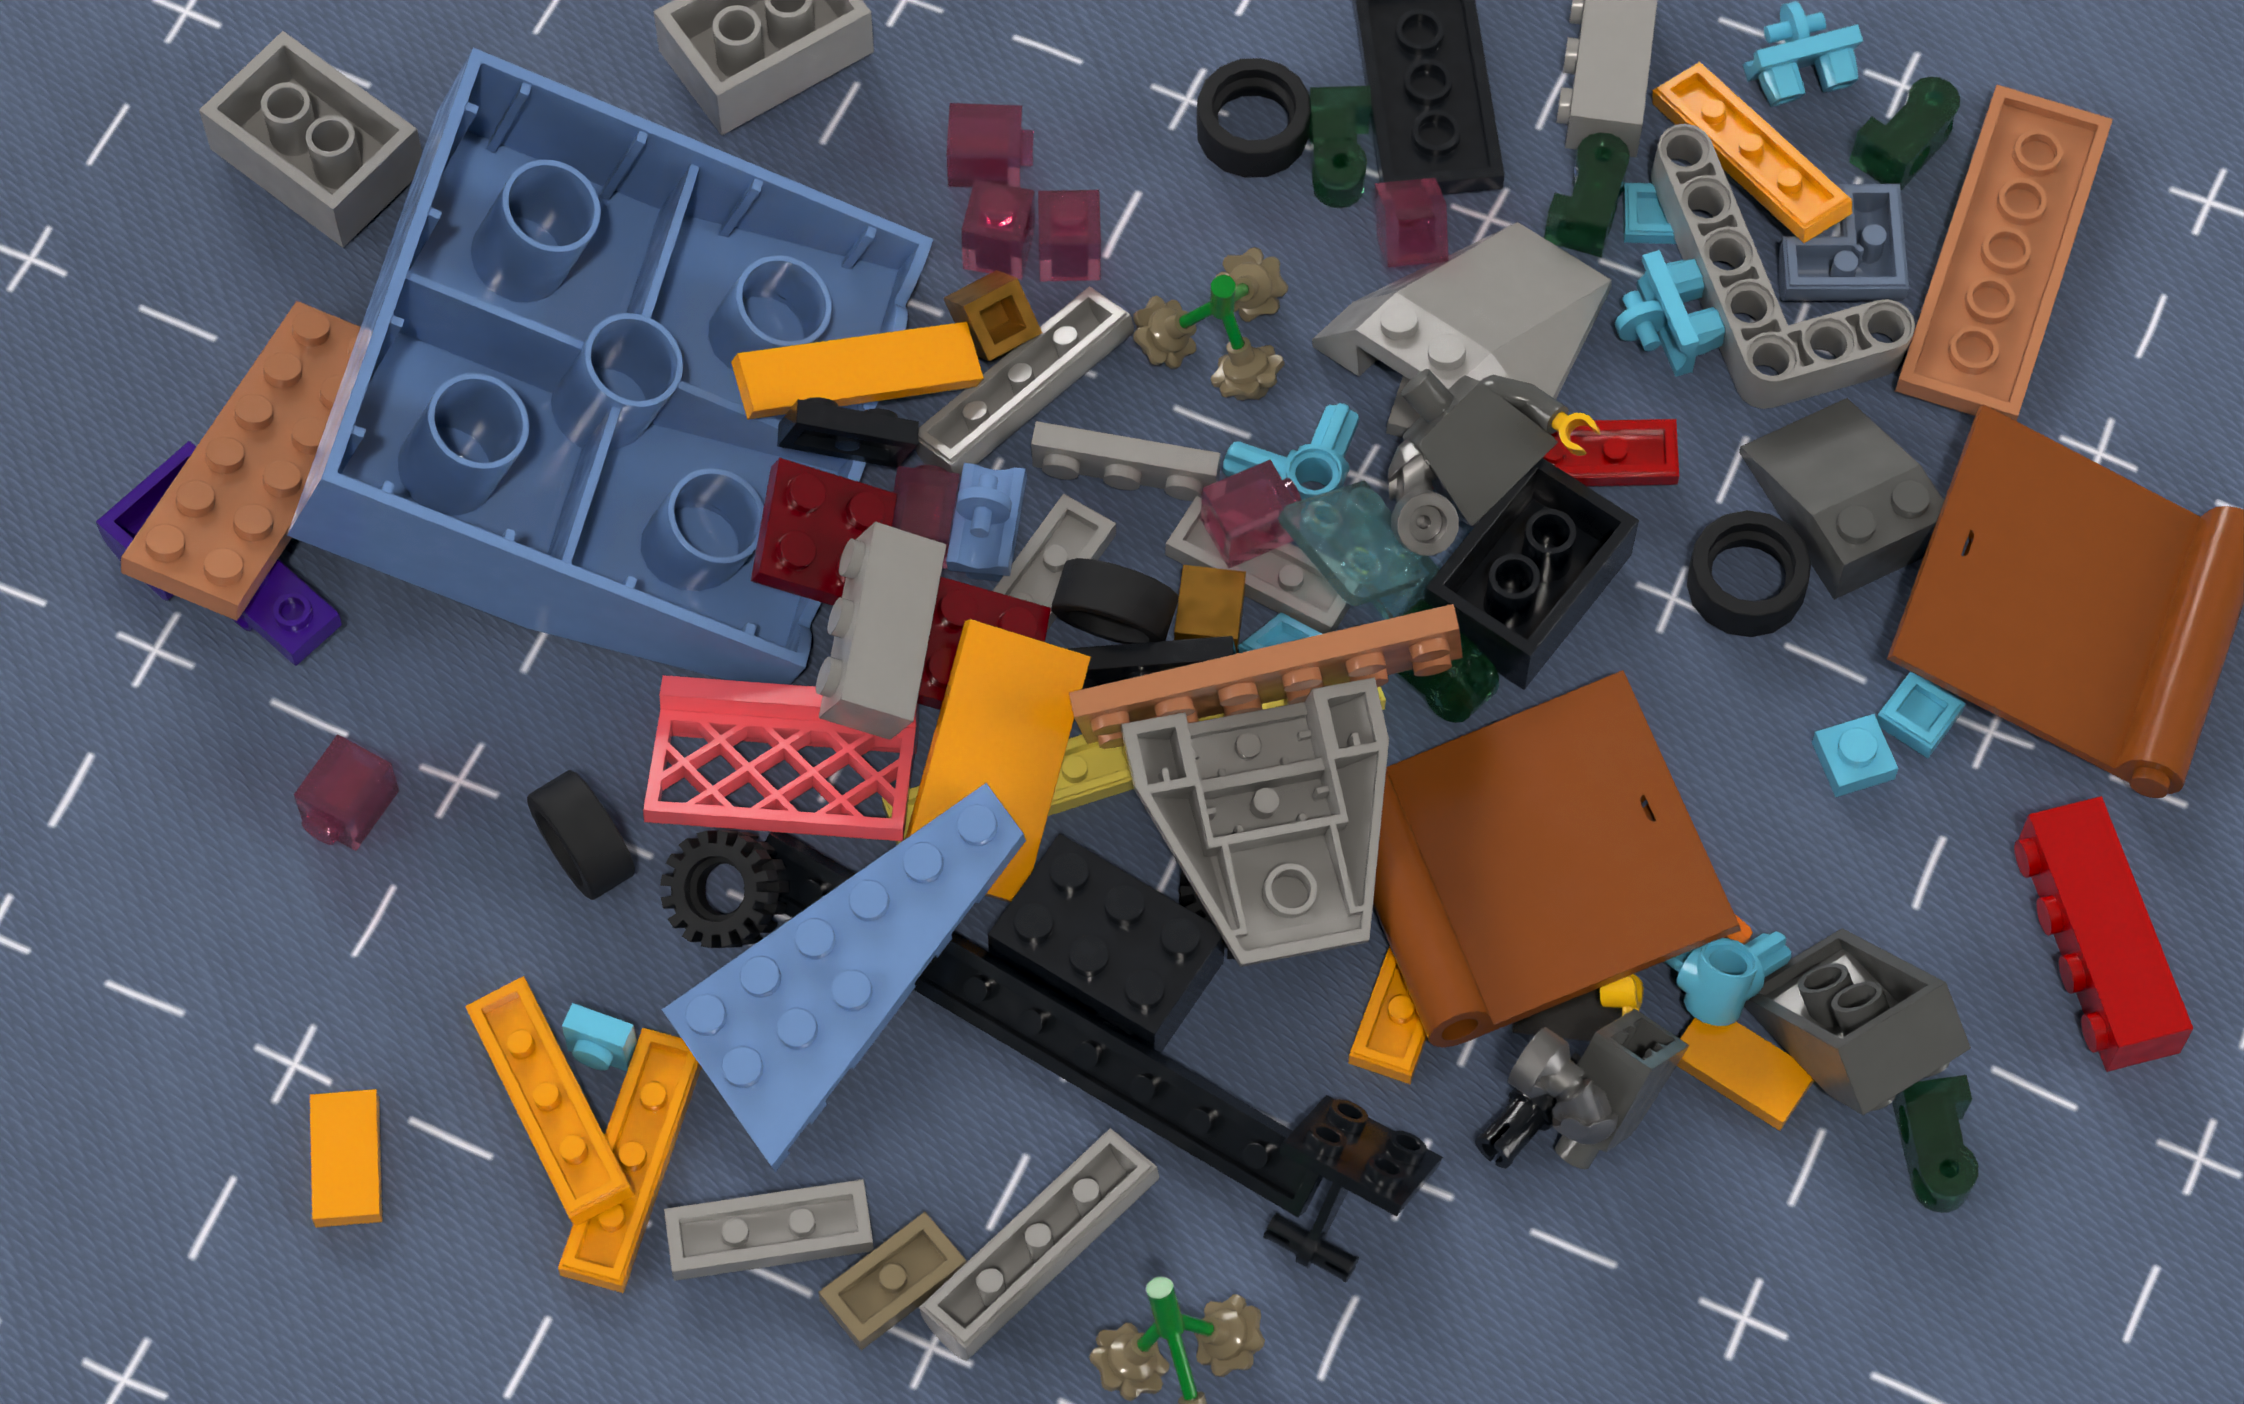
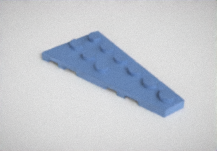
(822, 987)

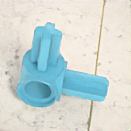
(1318, 462)
(1727, 974)

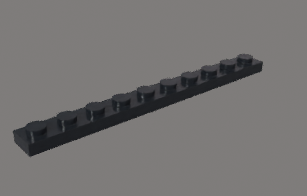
(1084, 1049)

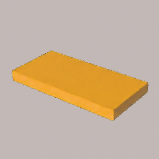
(1003, 727)

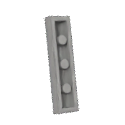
(1024, 382)
(1038, 1244)

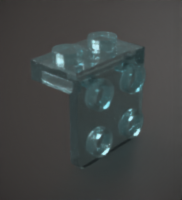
(1356, 551)

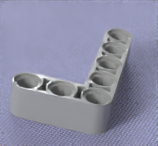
(1750, 292)

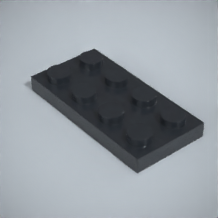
(1429, 93)

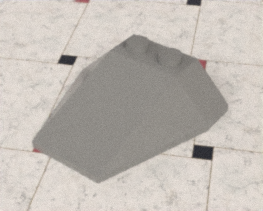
(1492, 309)
(1273, 816)

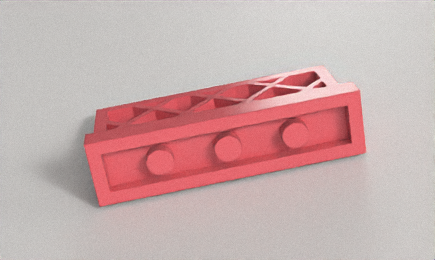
(788, 721)

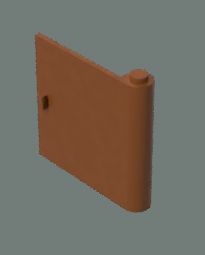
(2076, 604)
(1531, 867)

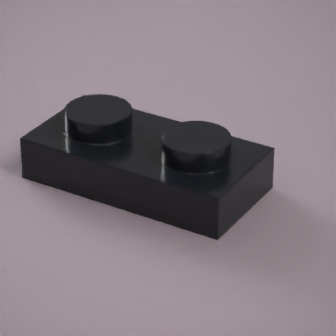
(846, 433)

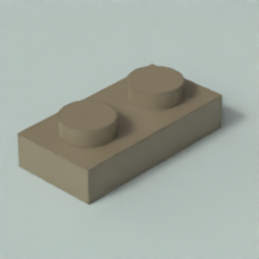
(891, 1281)

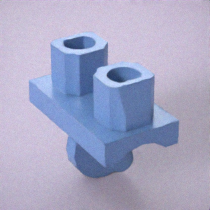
(986, 522)

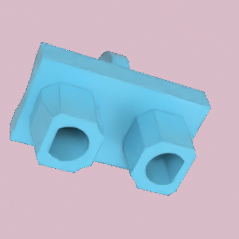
(1780, 64)
(1659, 317)

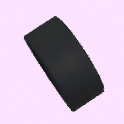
(1261, 79)
(1753, 531)
(1114, 602)
(581, 834)

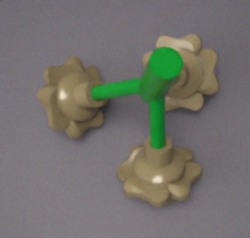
(1245, 285)
(1132, 1359)

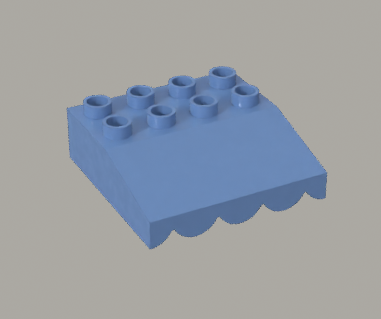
(555, 382)

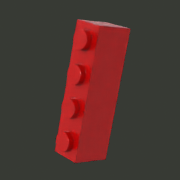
(2102, 934)

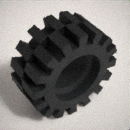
(689, 895)

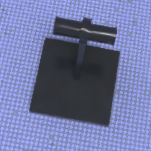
(1359, 1158)

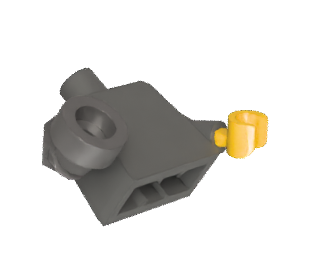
(1471, 450)
(1611, 1085)

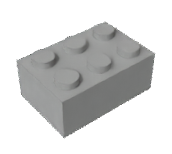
(758, 53)
(312, 138)

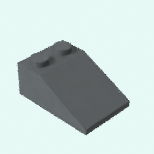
(1847, 494)
(1860, 1020)

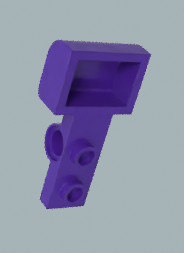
(282, 608)

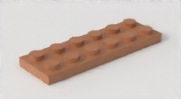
(2004, 254)
(243, 482)
(1287, 670)

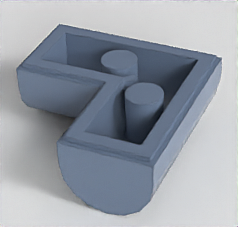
(1858, 265)

